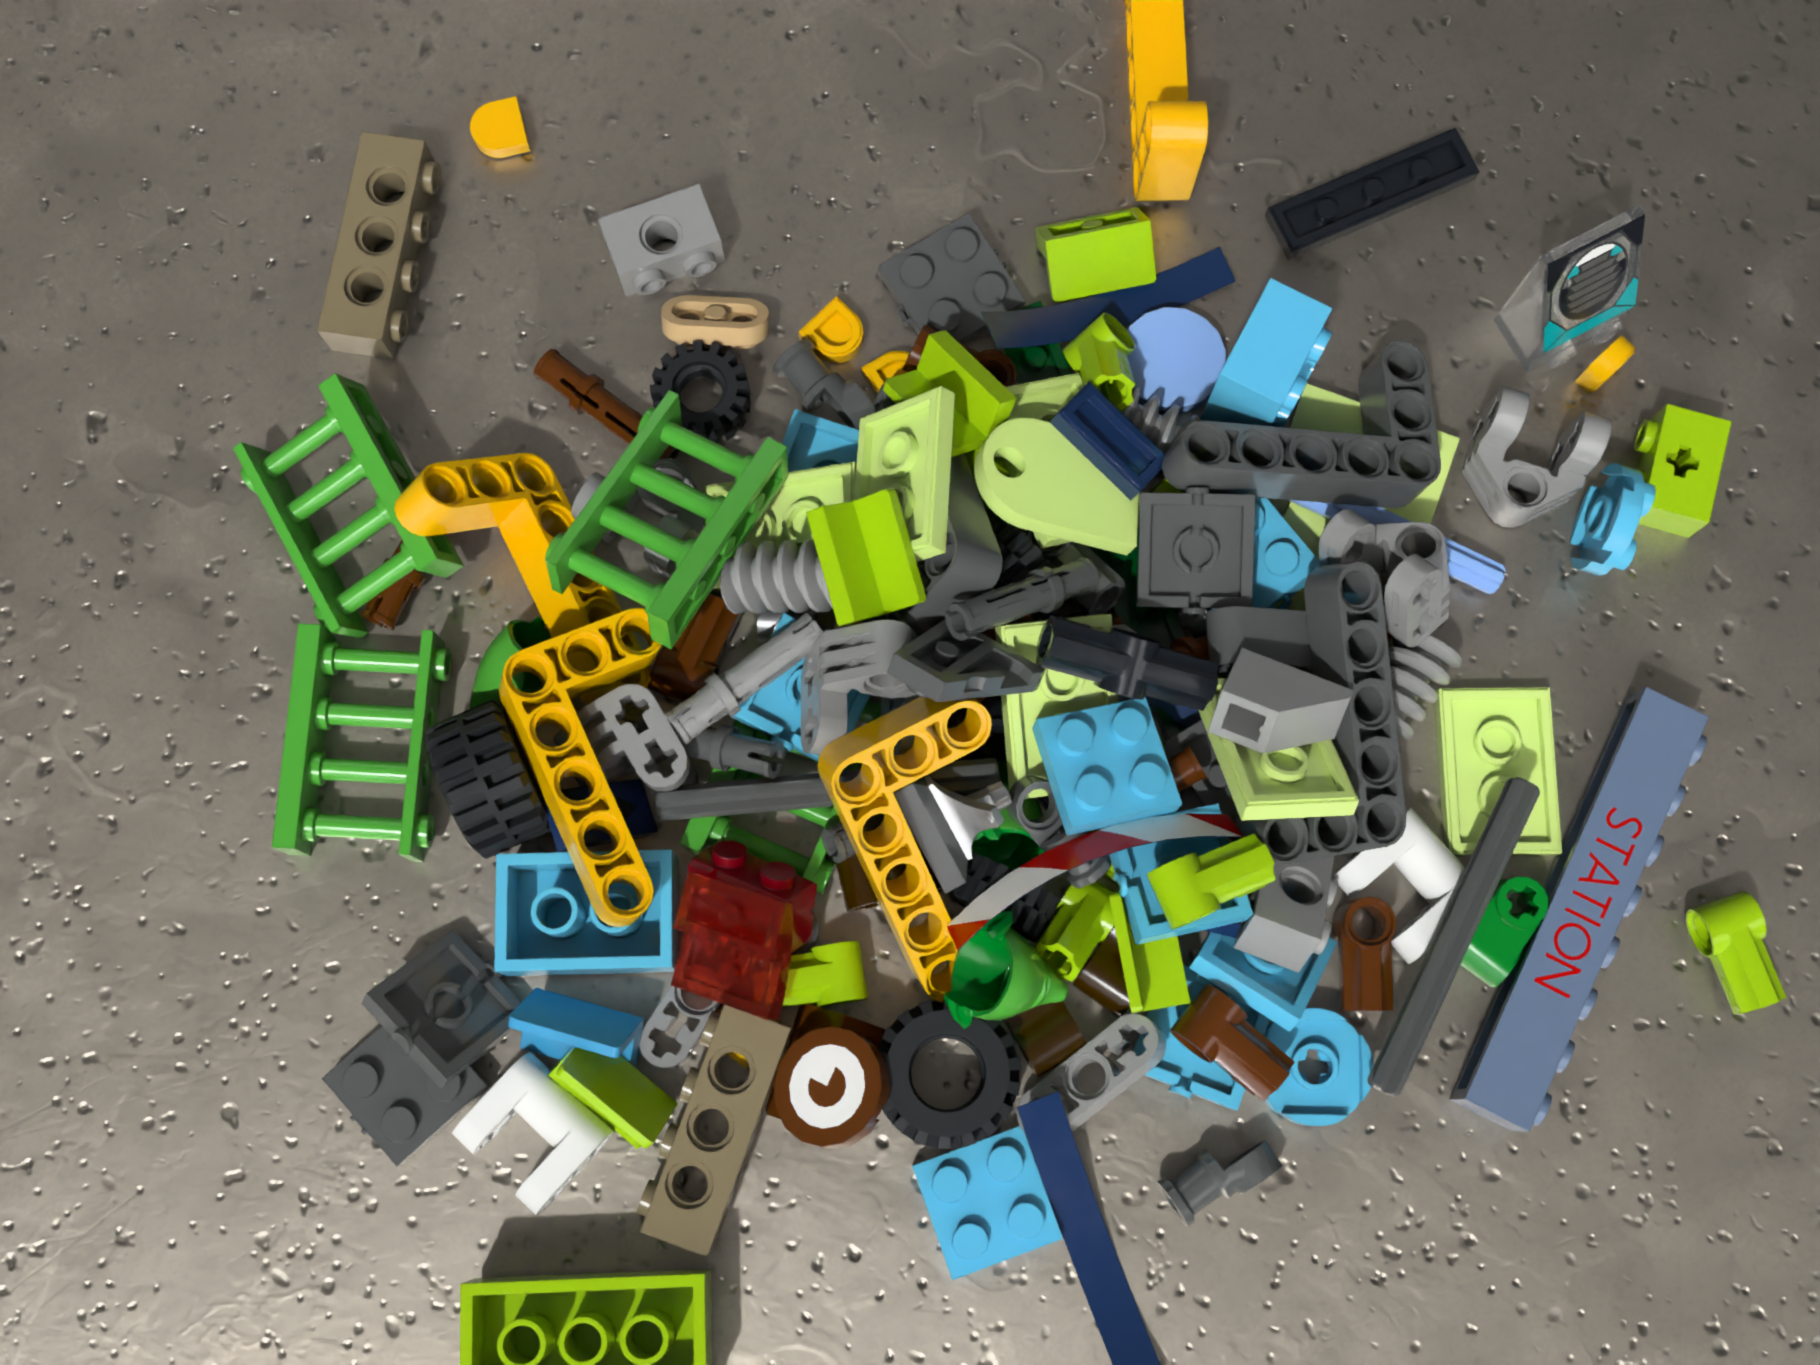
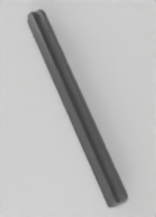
(798, 791)
(1453, 937)

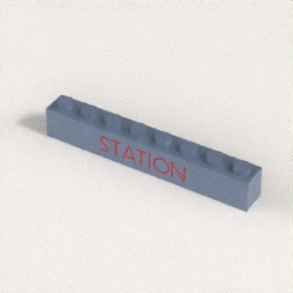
(1588, 894)

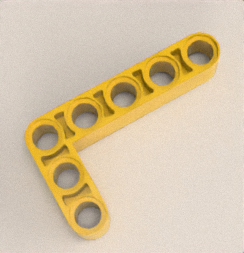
(1164, 124)
(530, 510)
(576, 756)
(893, 841)

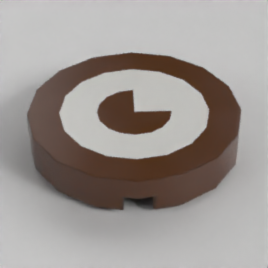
(831, 1087)

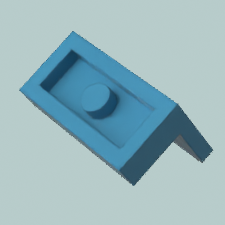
(558, 1022)

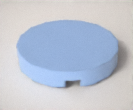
(1175, 358)

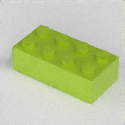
(588, 1319)

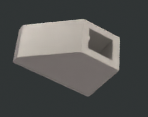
(1277, 705)

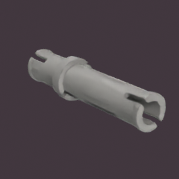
(737, 684)

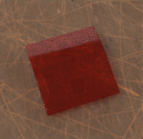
(734, 945)

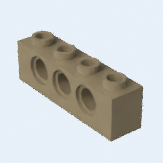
(381, 168)
(698, 1221)

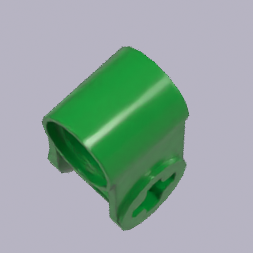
(1503, 935)

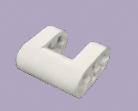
(1425, 864)
(552, 1113)

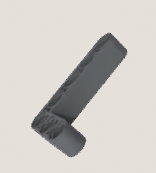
(1375, 469)
(971, 555)
(1364, 732)

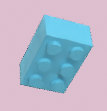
(1270, 359)
(552, 929)

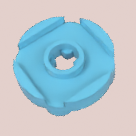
(1609, 520)
(1337, 1090)

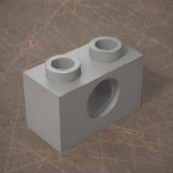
(676, 217)
(1290, 914)

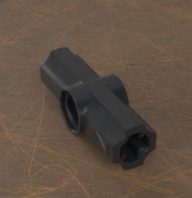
(1126, 663)

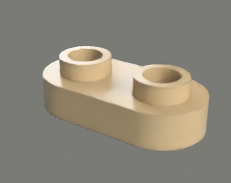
(715, 319)

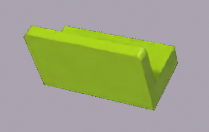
(1097, 253)
(979, 397)
(866, 557)
(1151, 969)
(615, 1094)

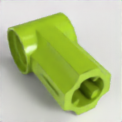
(1102, 359)
(1199, 884)
(1078, 926)
(1732, 937)
(827, 976)

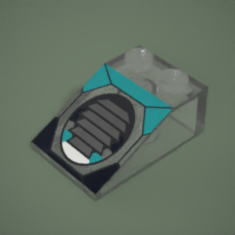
(1575, 293)

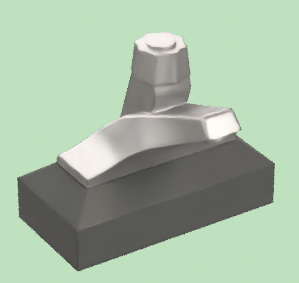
(948, 822)

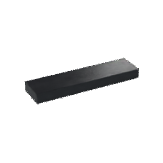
(1371, 193)

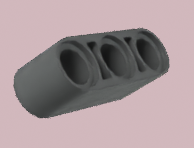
(1266, 631)

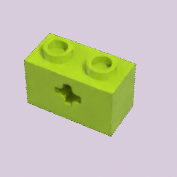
(1683, 461)

